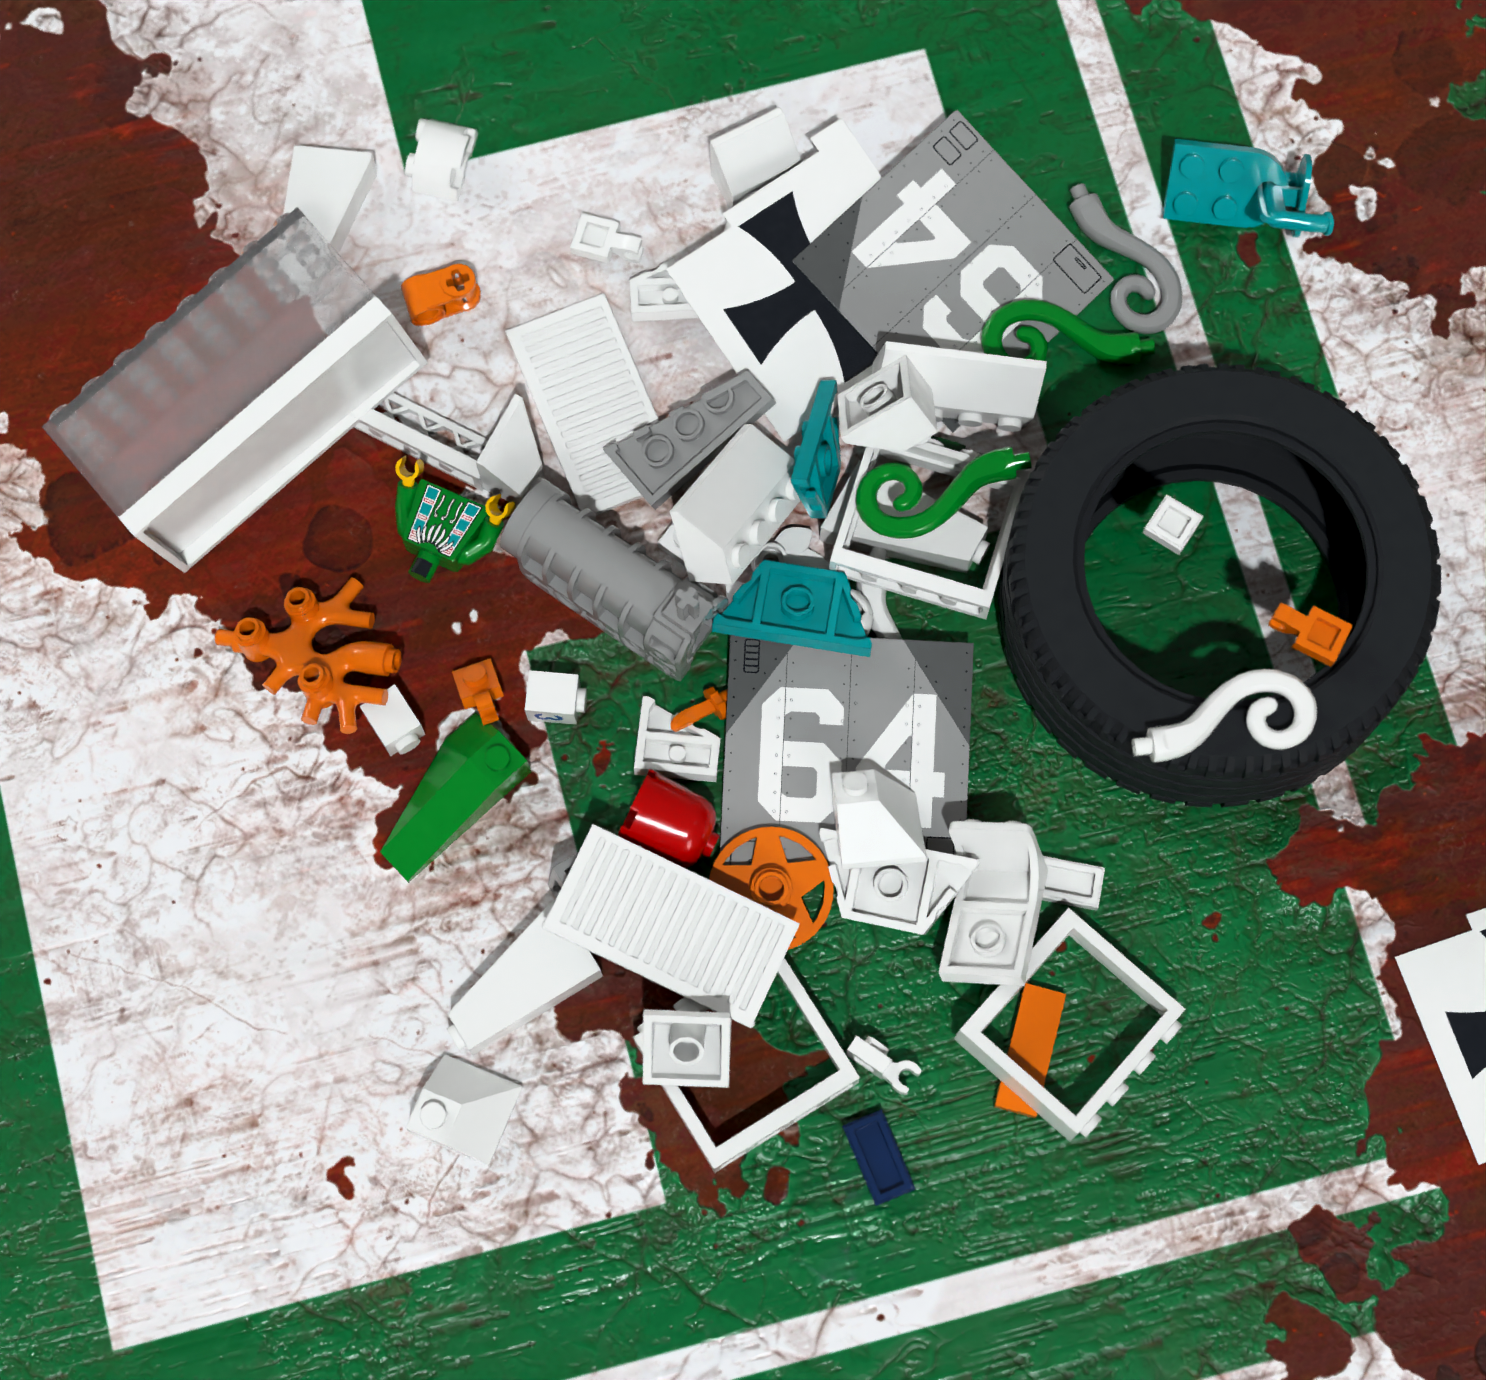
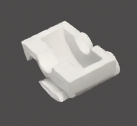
(440, 158)

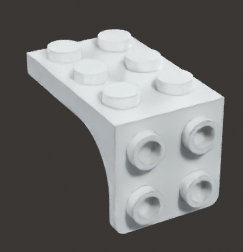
(997, 906)

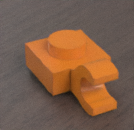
(1317, 634)
(478, 687)

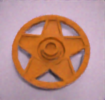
(775, 881)

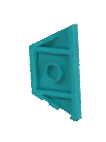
(819, 455)
(796, 608)

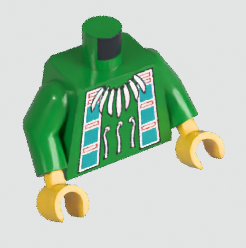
(443, 525)

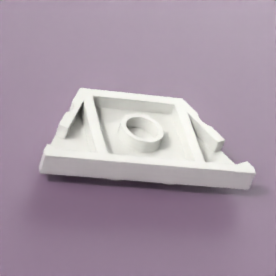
(898, 895)

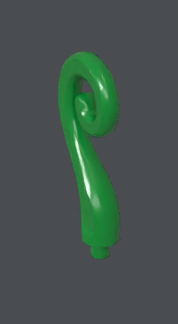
(1108, 347)
(983, 470)

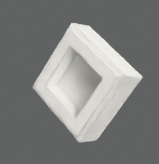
(1172, 524)

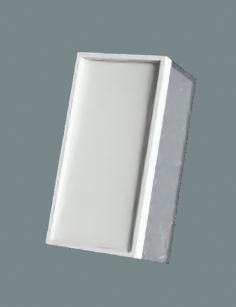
(235, 392)

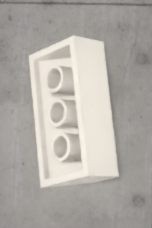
(974, 384)
(734, 507)

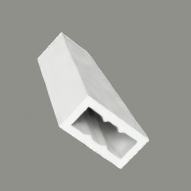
(329, 188)
(949, 546)
(520, 986)

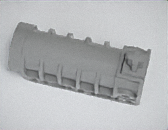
(610, 580)

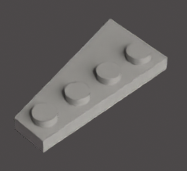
(678, 447)

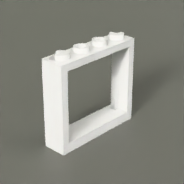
(913, 582)
(1026, 1087)
(786, 1115)

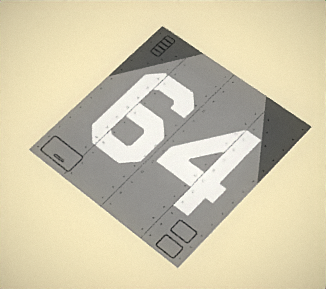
(948, 247)
(826, 712)

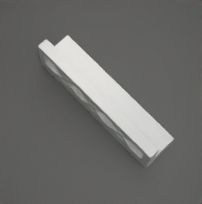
(419, 444)

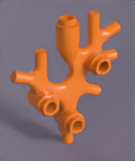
(319, 674)

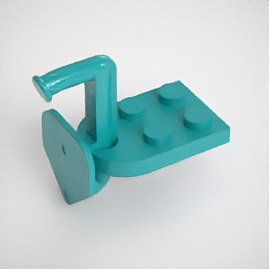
(1239, 189)

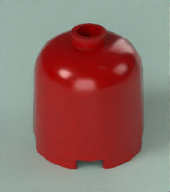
(671, 821)

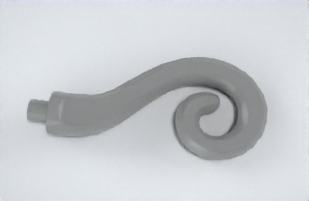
(1098, 227)

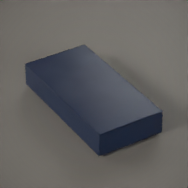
(878, 1158)

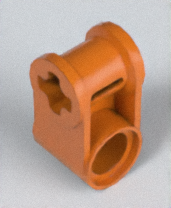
(436, 294)

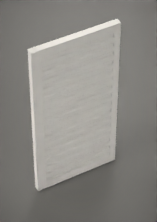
(584, 396)
(671, 926)

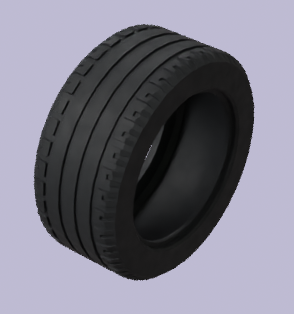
(1253, 435)

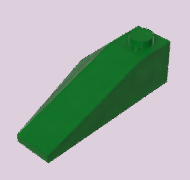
(459, 787)

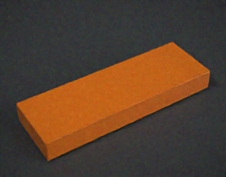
(1032, 1042)

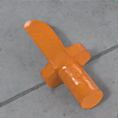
(714, 703)

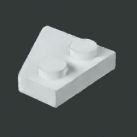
(678, 755)

